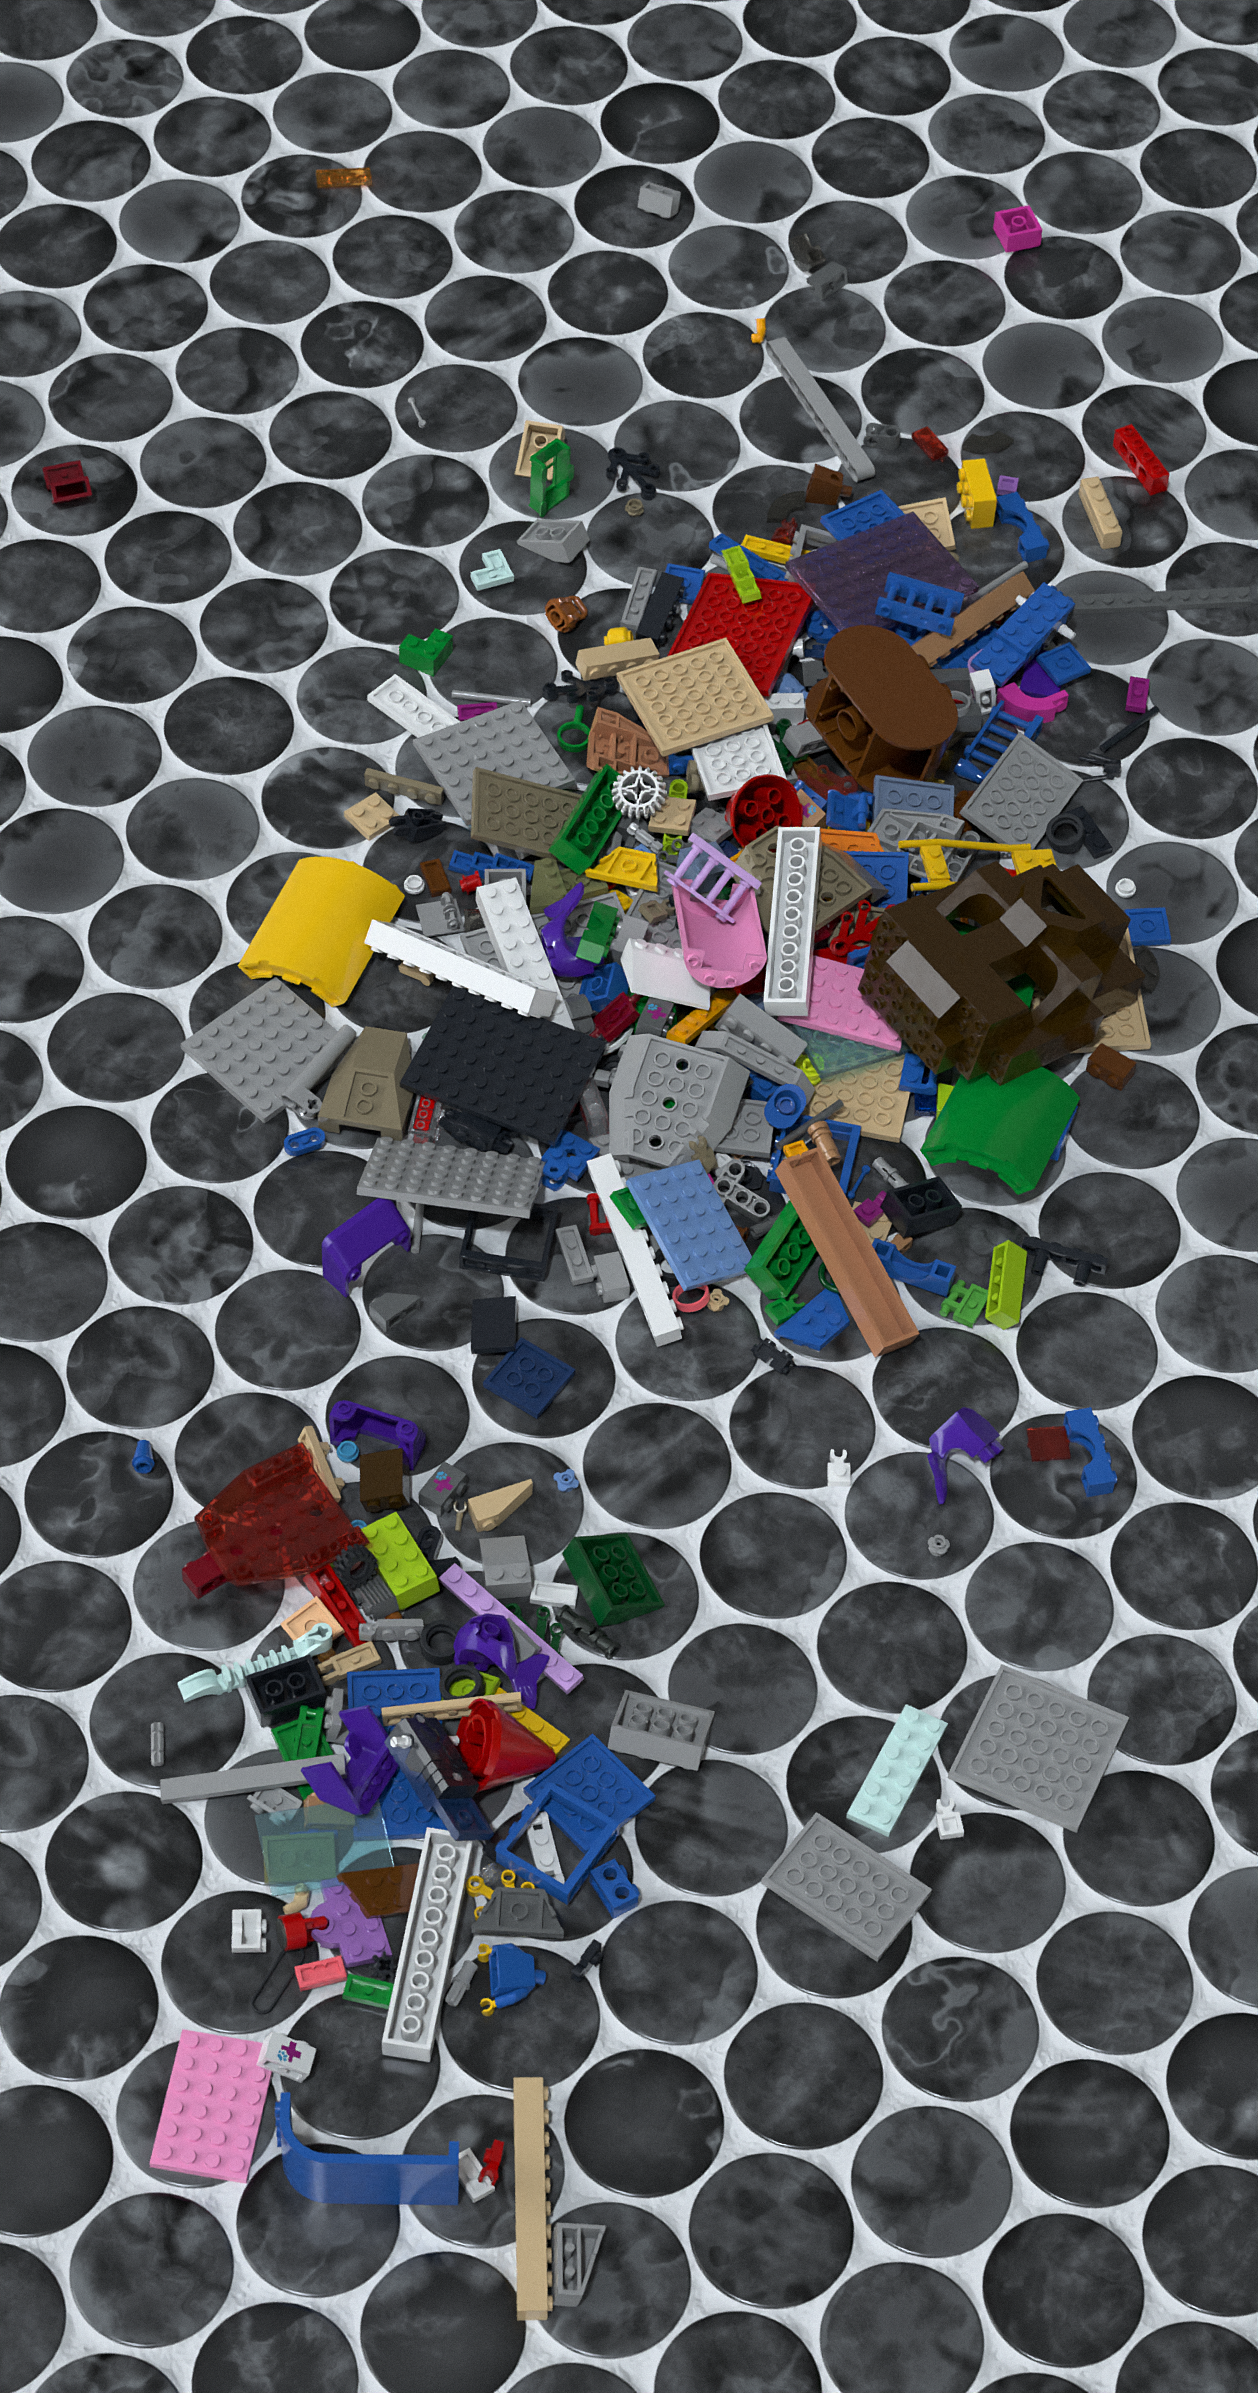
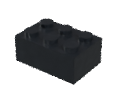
(921, 1206)
(282, 1689)

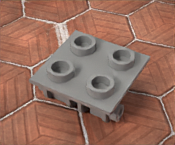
(440, 916)

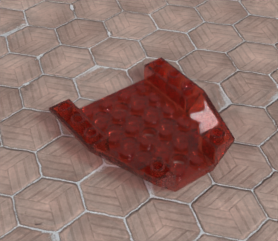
(272, 1497)

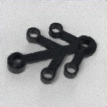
(619, 457)
(604, 686)

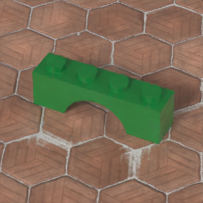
(601, 931)

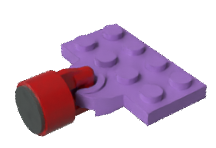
(335, 1925)

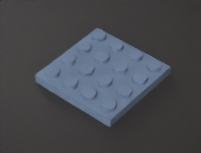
(912, 796)

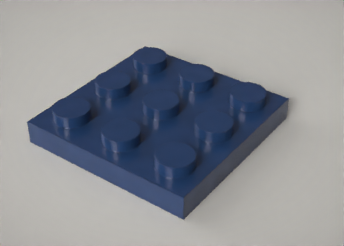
(529, 1378)

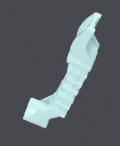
(207, 1682)

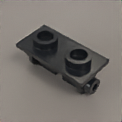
(767, 1350)

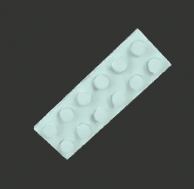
(897, 1770)

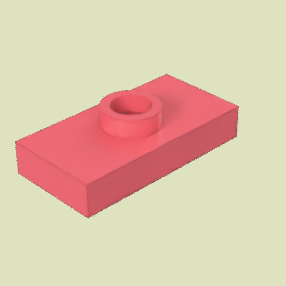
(320, 1973)

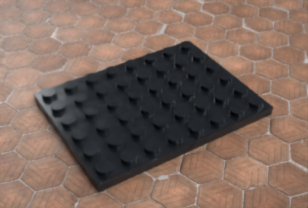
(503, 1065)

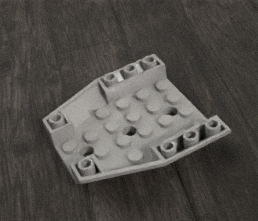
(703, 1096)

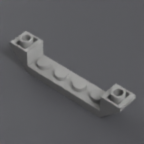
(755, 1059)

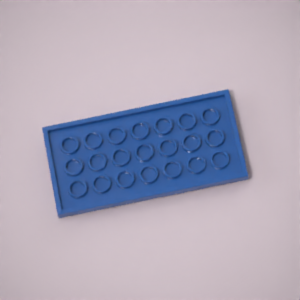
(400, 1806)

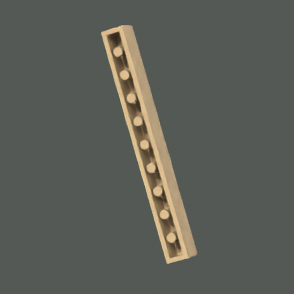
(530, 2199)

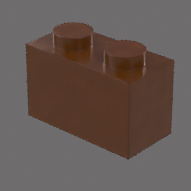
(1111, 1066)

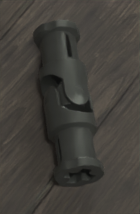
(587, 1632)

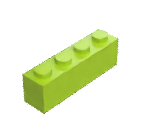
(1006, 1284)

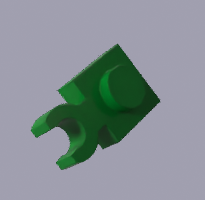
(783, 1310)

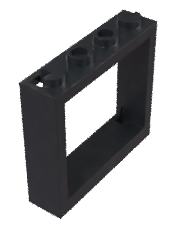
(509, 1265)

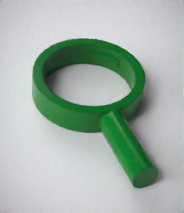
(576, 724)

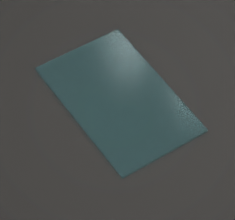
(316, 1843)

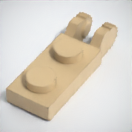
(352, 1660)

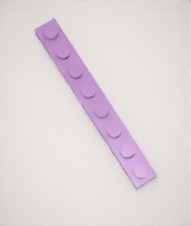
(482, 1602)

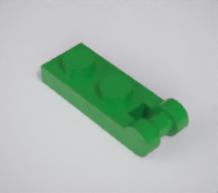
(307, 1733)

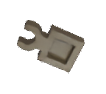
(656, 912)
(704, 1154)

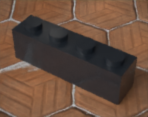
(661, 608)

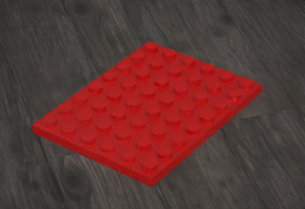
(757, 630)

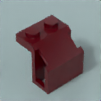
(66, 482)

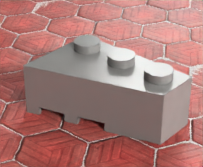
(572, 2260)

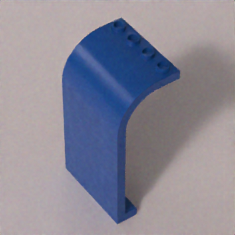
(365, 2176)

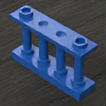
(922, 592)
(1032, 731)

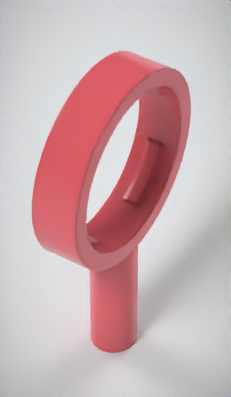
(693, 1306)

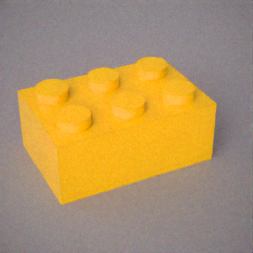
(977, 493)

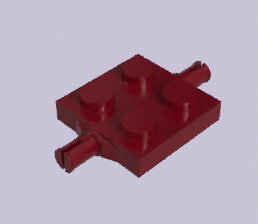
(616, 1016)

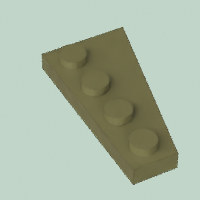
(546, 885)

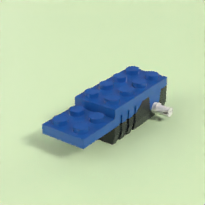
(1026, 633)

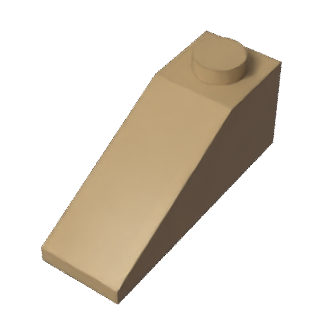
(494, 1507)

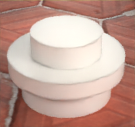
(414, 884)
(1125, 888)

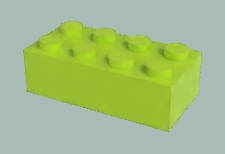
(400, 1561)

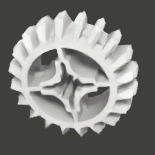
(655, 795)

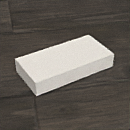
(553, 1594)

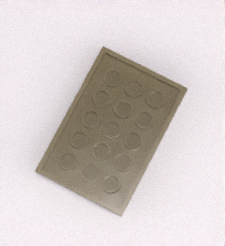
(518, 812)

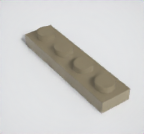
(404, 786)

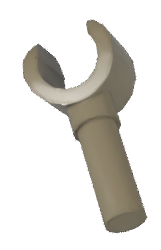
(459, 1515)

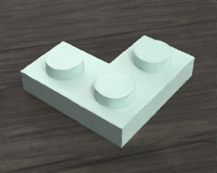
(495, 573)

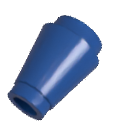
(968, 770)
(143, 1457)

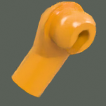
(761, 331)

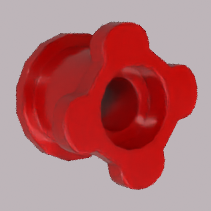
(470, 882)

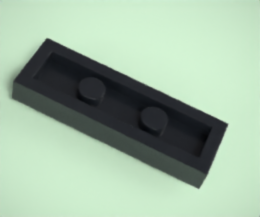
(1095, 840)

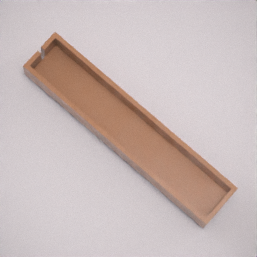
(847, 1252)

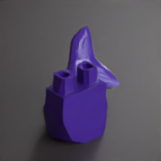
(558, 946)
(961, 1431)
(489, 1641)

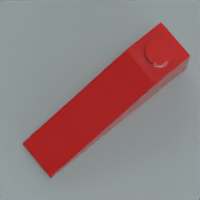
(333, 1595)

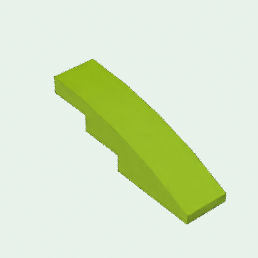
(741, 574)

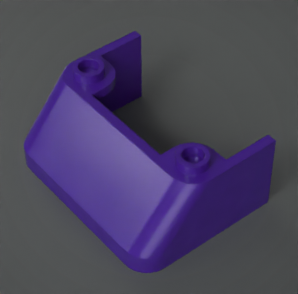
(360, 1239)
(367, 1770)

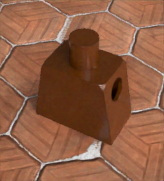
(826, 486)

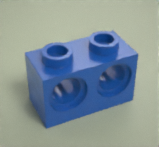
(610, 1889)

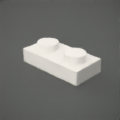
(468, 2176)

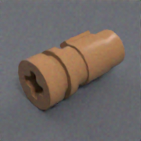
(822, 1137)

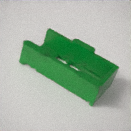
(544, 498)

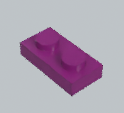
(1137, 694)
(472, 710)

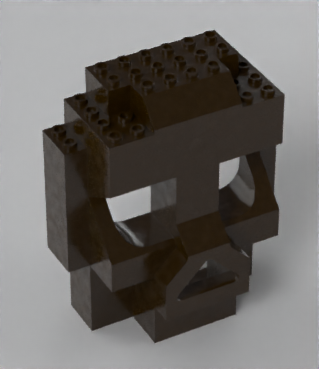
(950, 988)

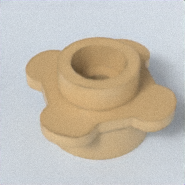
(719, 1304)

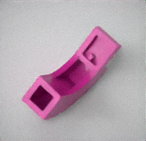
(1027, 707)

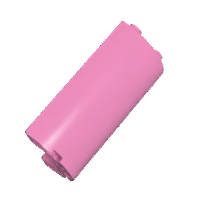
(715, 950)

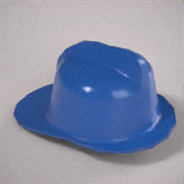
(785, 1106)

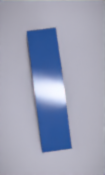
(468, 864)

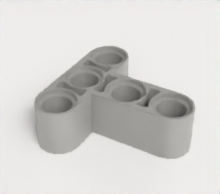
(736, 1190)

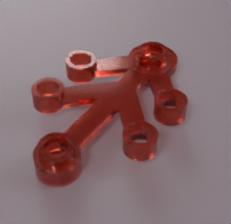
(822, 789)

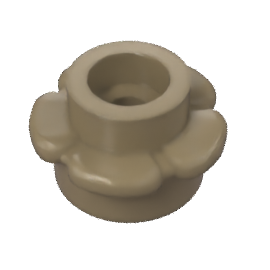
(634, 507)

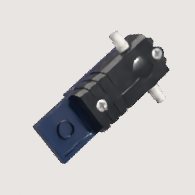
(438, 1775)

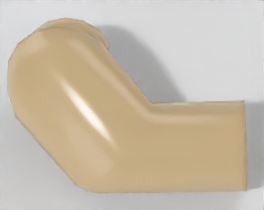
(300, 1902)

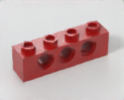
(1141, 459)

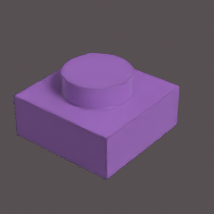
(1007, 485)

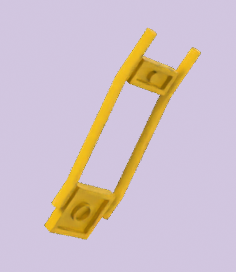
(936, 866)

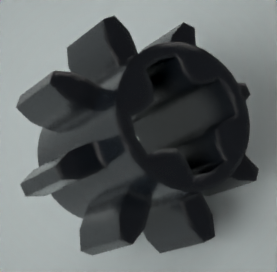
(378, 1961)

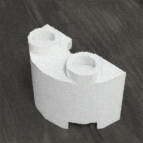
(247, 1931)

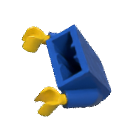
(510, 1975)

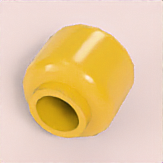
(618, 635)

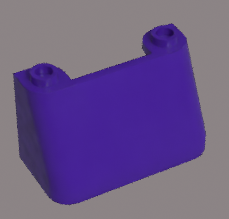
(350, 1419)

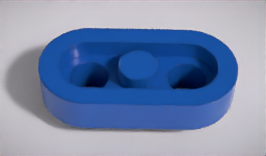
(303, 1141)

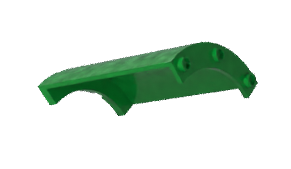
(1003, 1126)

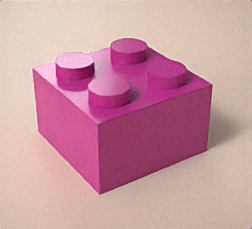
(1017, 228)

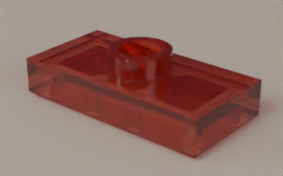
(930, 443)

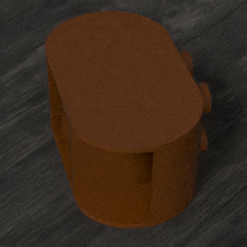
(881, 707)

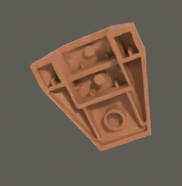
(622, 745)

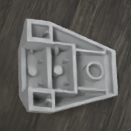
(900, 825)

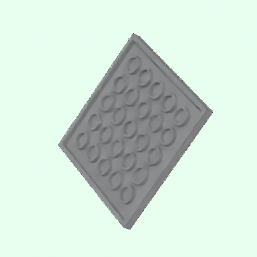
(497, 741)
(262, 1047)
(1038, 1748)

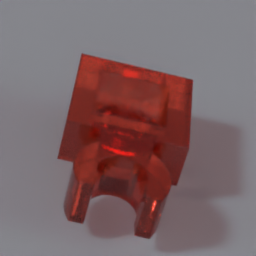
(785, 533)

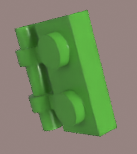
(971, 1306)

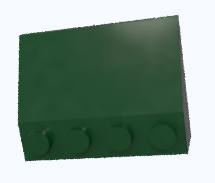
(612, 1577)

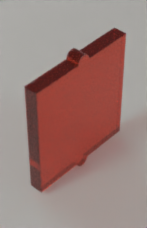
(1048, 1443)

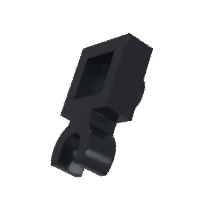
(589, 1958)

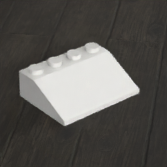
(662, 974)

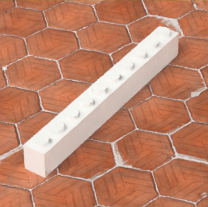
(636, 1255)

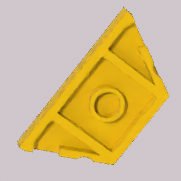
(627, 868)

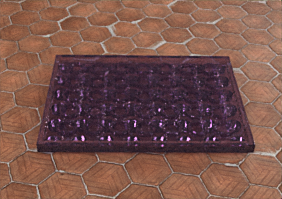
(854, 571)

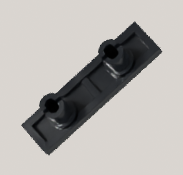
(1069, 1256)

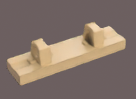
(319, 1451)

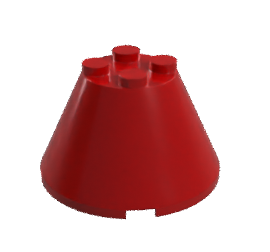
(762, 805)

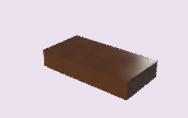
(435, 877)

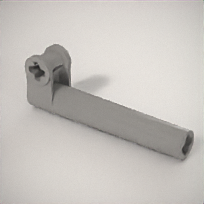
(298, 1094)

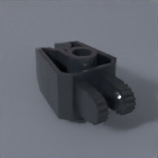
(418, 824)

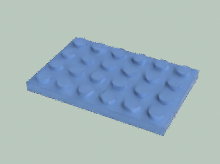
(690, 1224)

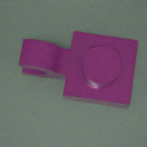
(868, 1211)

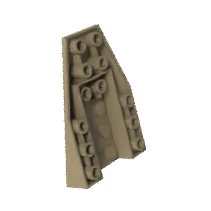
(367, 1086)

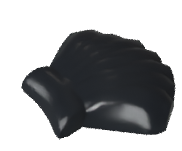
(752, 1177)

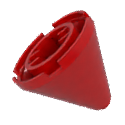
(499, 1746)

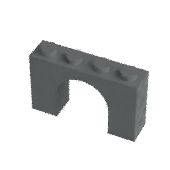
(959, 680)

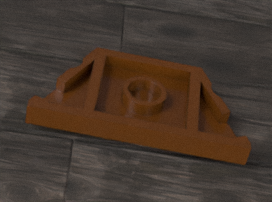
(382, 1890)

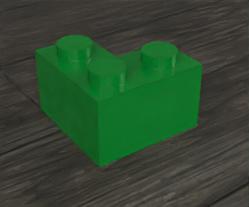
(426, 655)

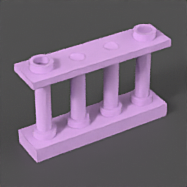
(714, 858)

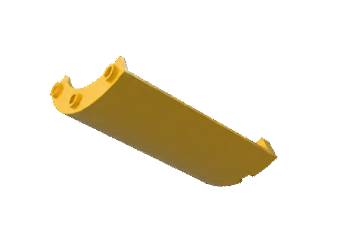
(321, 927)

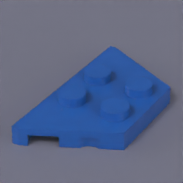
(816, 1322)

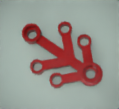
(861, 931)

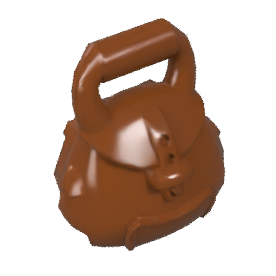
(563, 613)

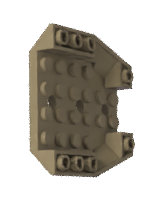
(839, 879)

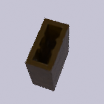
(384, 1480)

